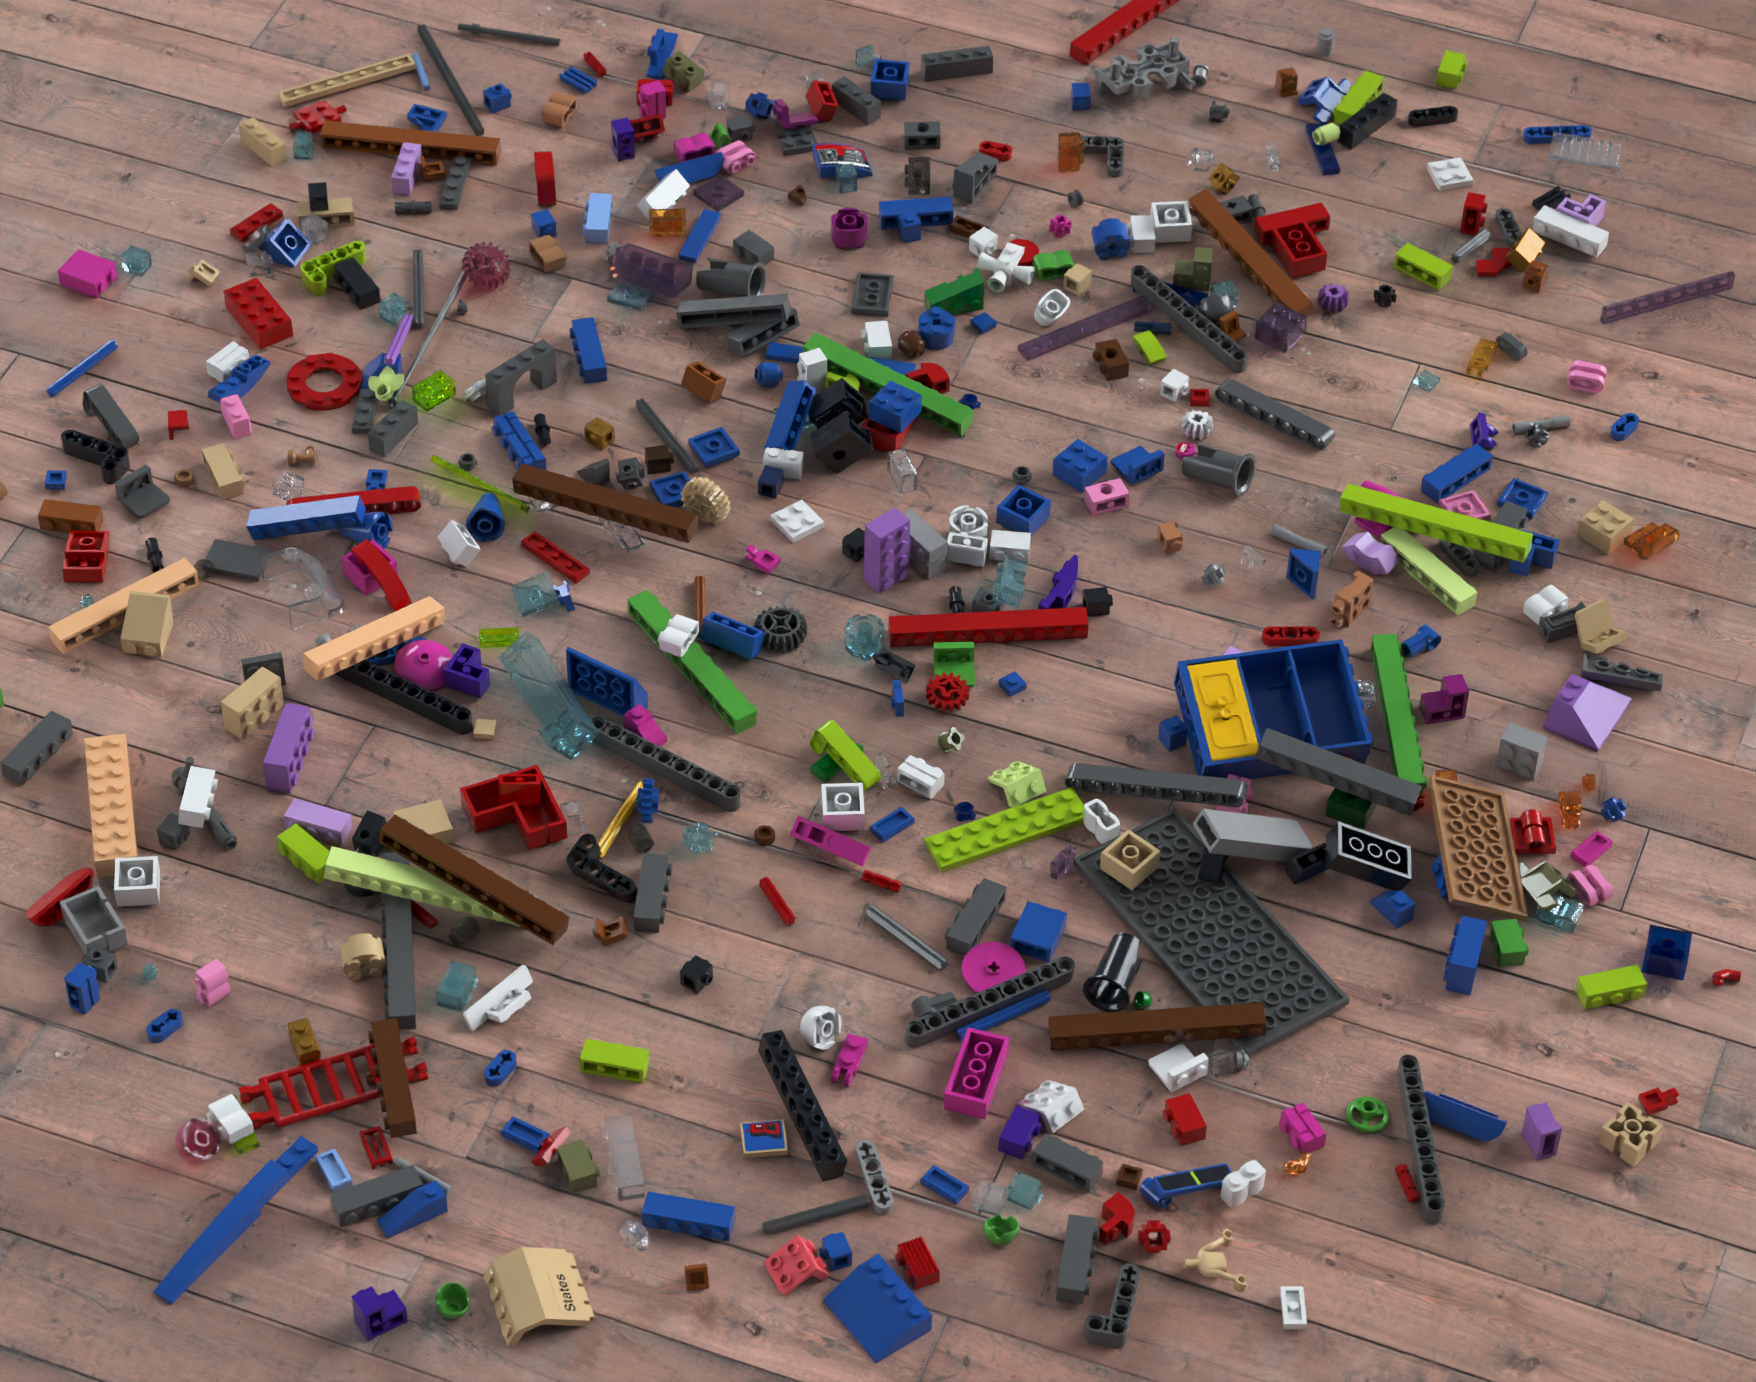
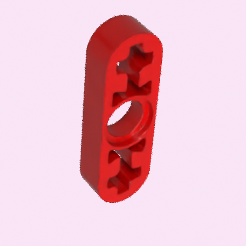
(1276, 631)

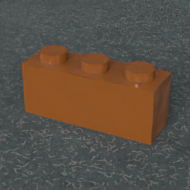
(69, 516)

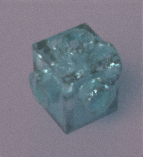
(699, 837)

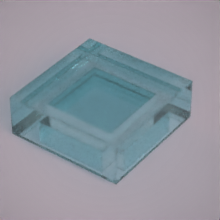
(863, 55)
(1426, 380)

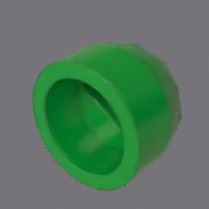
(1142, 1000)

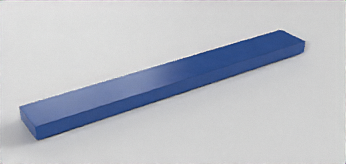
(791, 353)

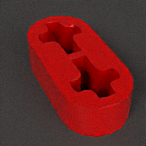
(996, 150)

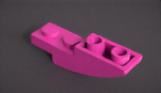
(830, 841)

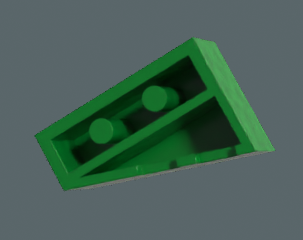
(958, 296)

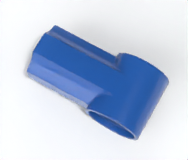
(1423, 639)

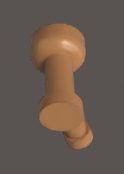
(309, 457)

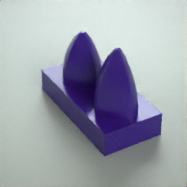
(1480, 430)

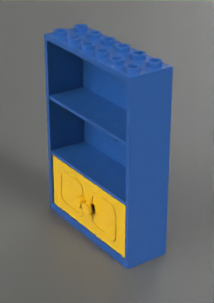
(1289, 689)

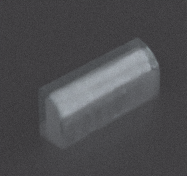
(1586, 151)

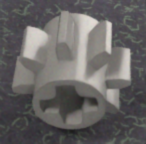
(615, 247)
(1213, 575)

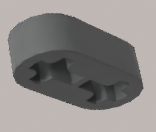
(1511, 346)

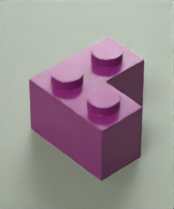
(1446, 704)

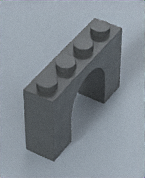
(501, 381)

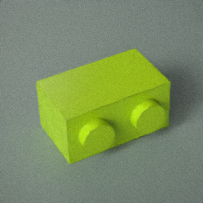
(1451, 69)

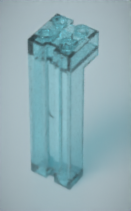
(548, 696)

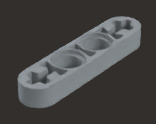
(875, 1176)

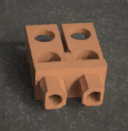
(1352, 600)

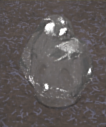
(634, 1235)

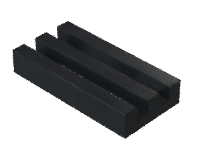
(1549, 197)

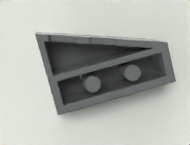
(973, 176)

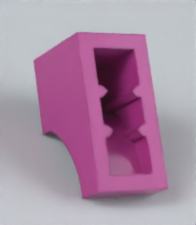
(642, 723)

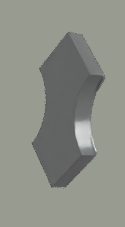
(256, 238)

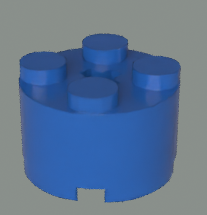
(1111, 239)
(936, 328)

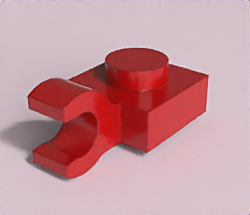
(1656, 1101)

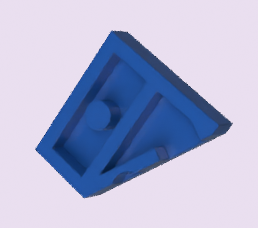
(426, 117)

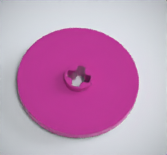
(980, 959)

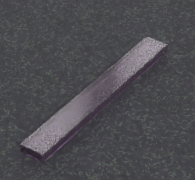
(1667, 297)
(1085, 327)

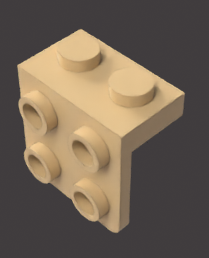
(1597, 629)

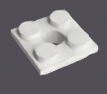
(475, 391)

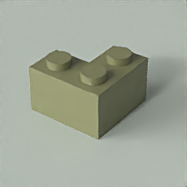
(1194, 273)

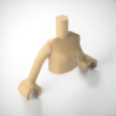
(1214, 1263)

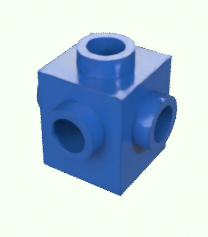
(759, 105)

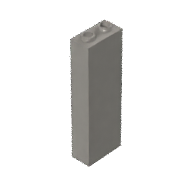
(1251, 835)

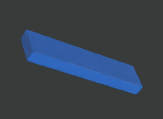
(699, 236)

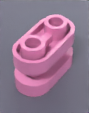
(737, 157)
(1586, 376)
(1590, 885)

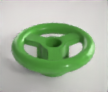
(1368, 1109)

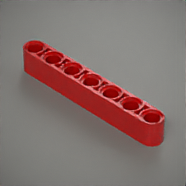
(381, 500)

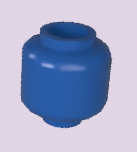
(768, 374)

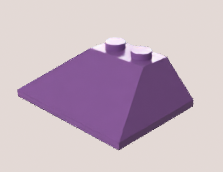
(1585, 712)

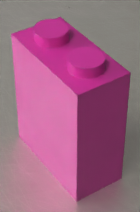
(87, 273)

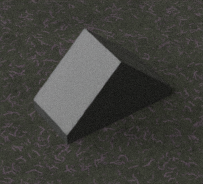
(596, 472)

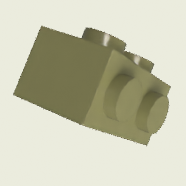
(683, 71)

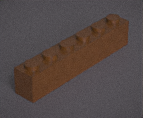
(393, 1078)

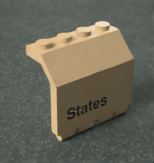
(536, 1289)

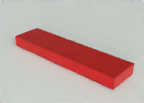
(555, 557)

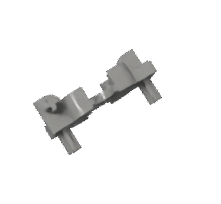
(1171, 71)

